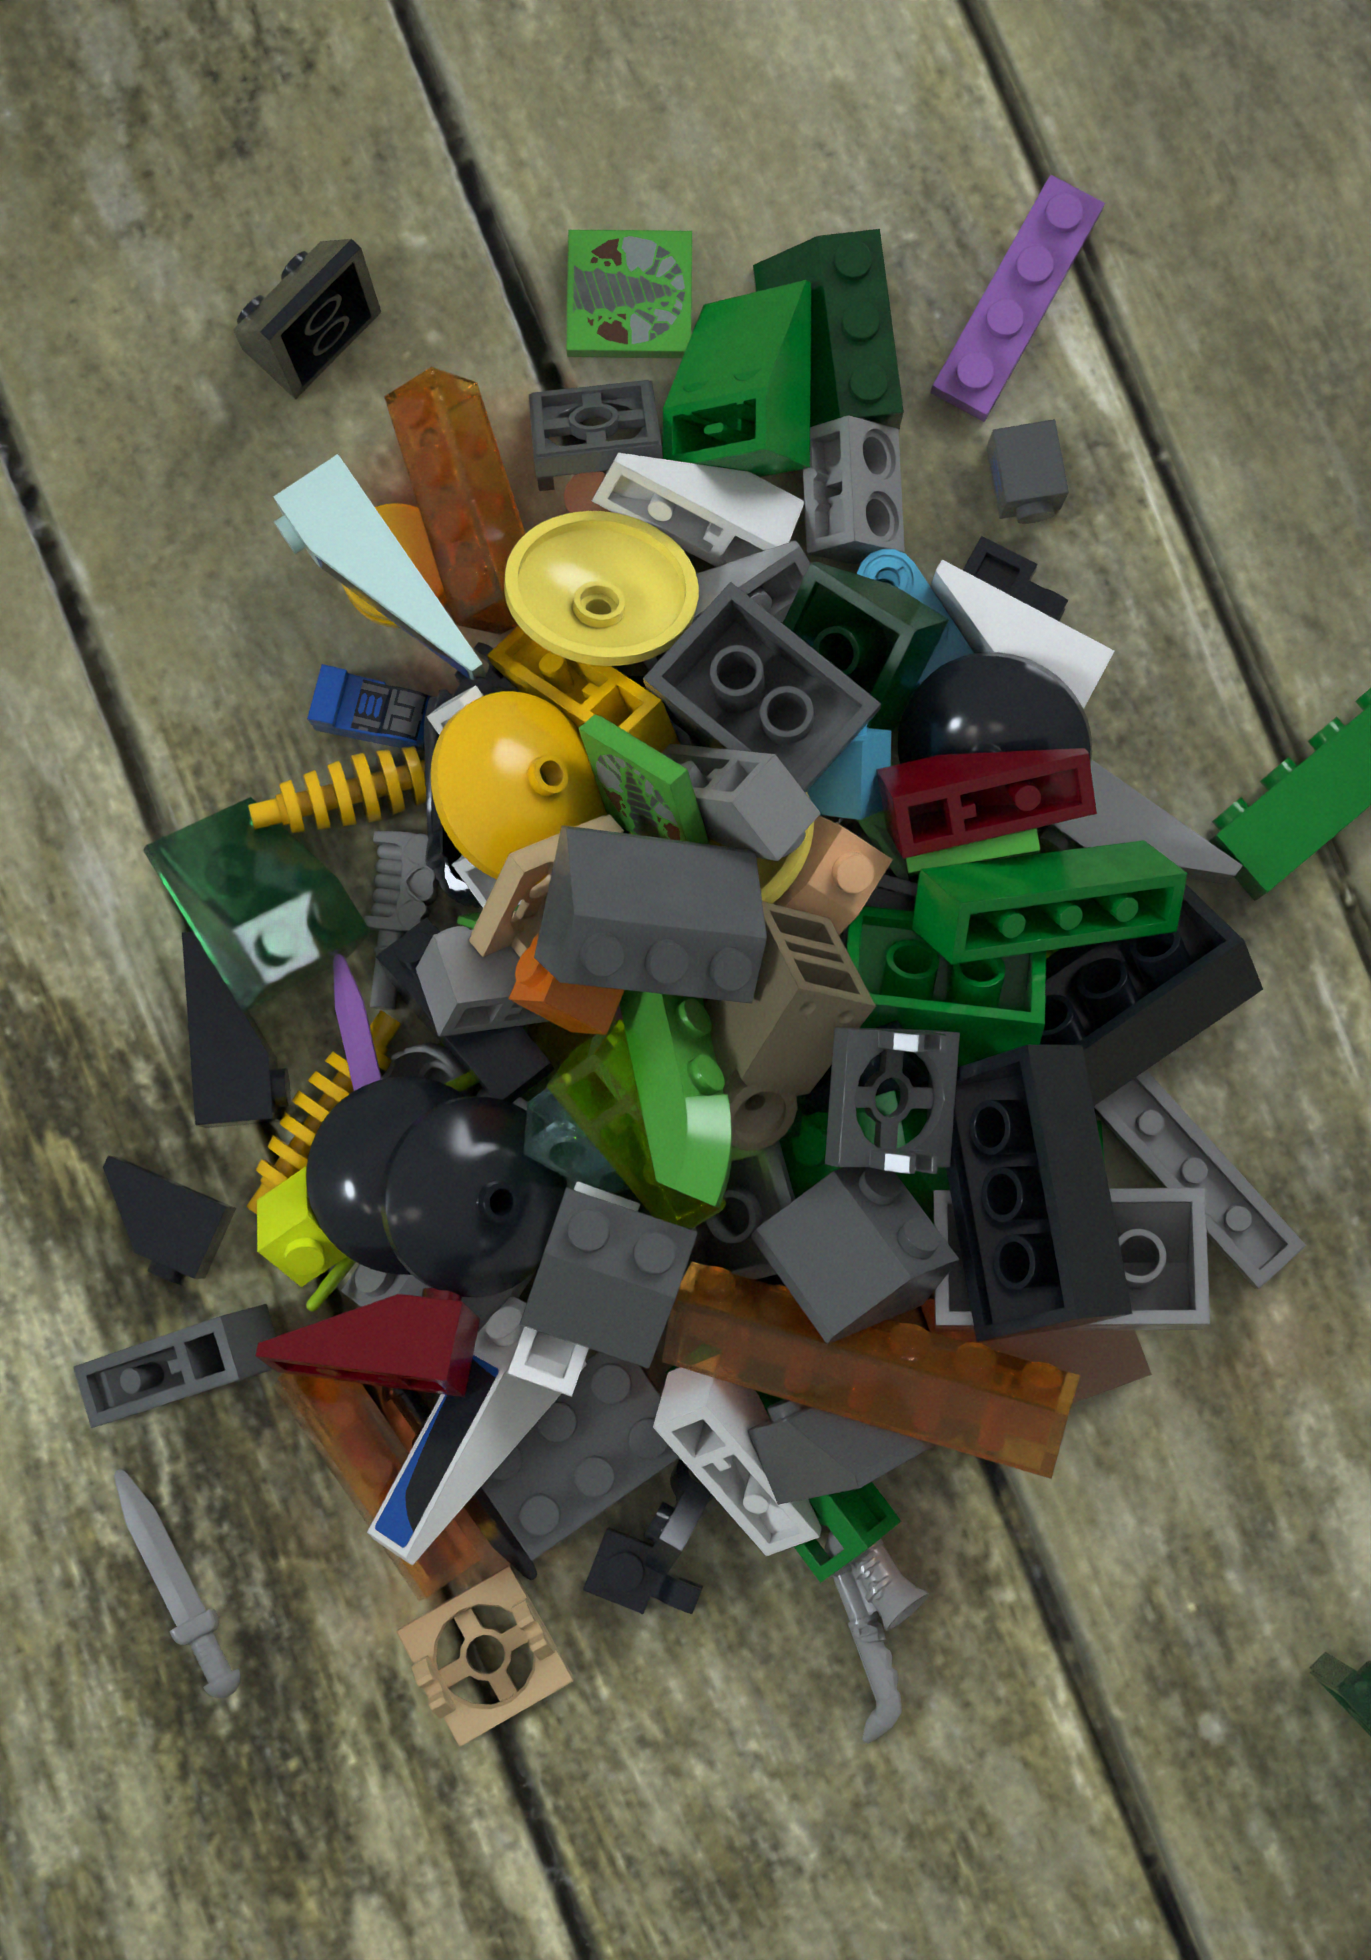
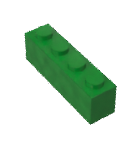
(1301, 805)
(1048, 901)

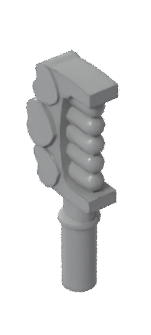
(401, 900)

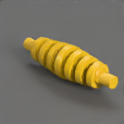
(342, 793)
(295, 1154)

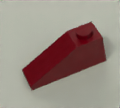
(982, 796)
(390, 1343)

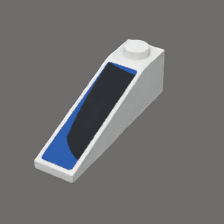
(462, 1441)

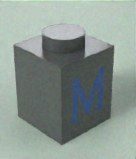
(1027, 471)

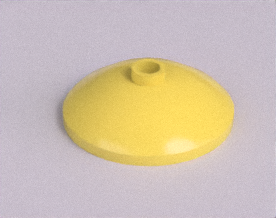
(601, 588)

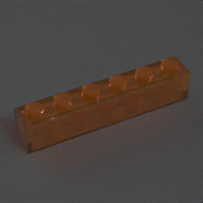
(879, 1376)

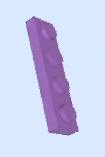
(1017, 298)

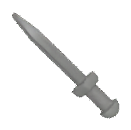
(192, 1620)

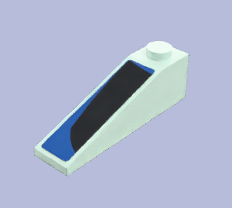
(356, 547)

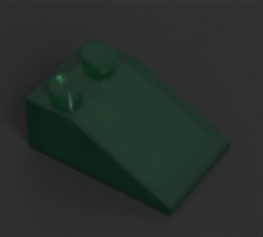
(256, 902)

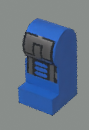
(367, 709)

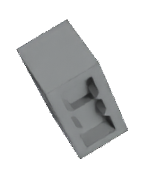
(853, 490)

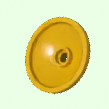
(491, 780)

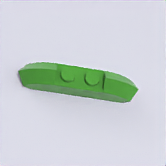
(680, 1092)

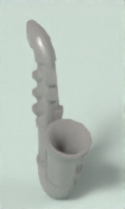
(868, 1586)

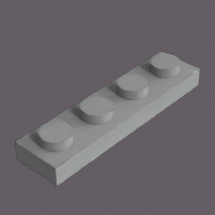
(1184, 1157)

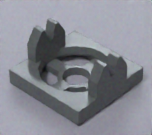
(561, 411)
(851, 1055)

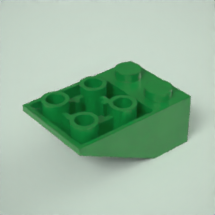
(745, 385)

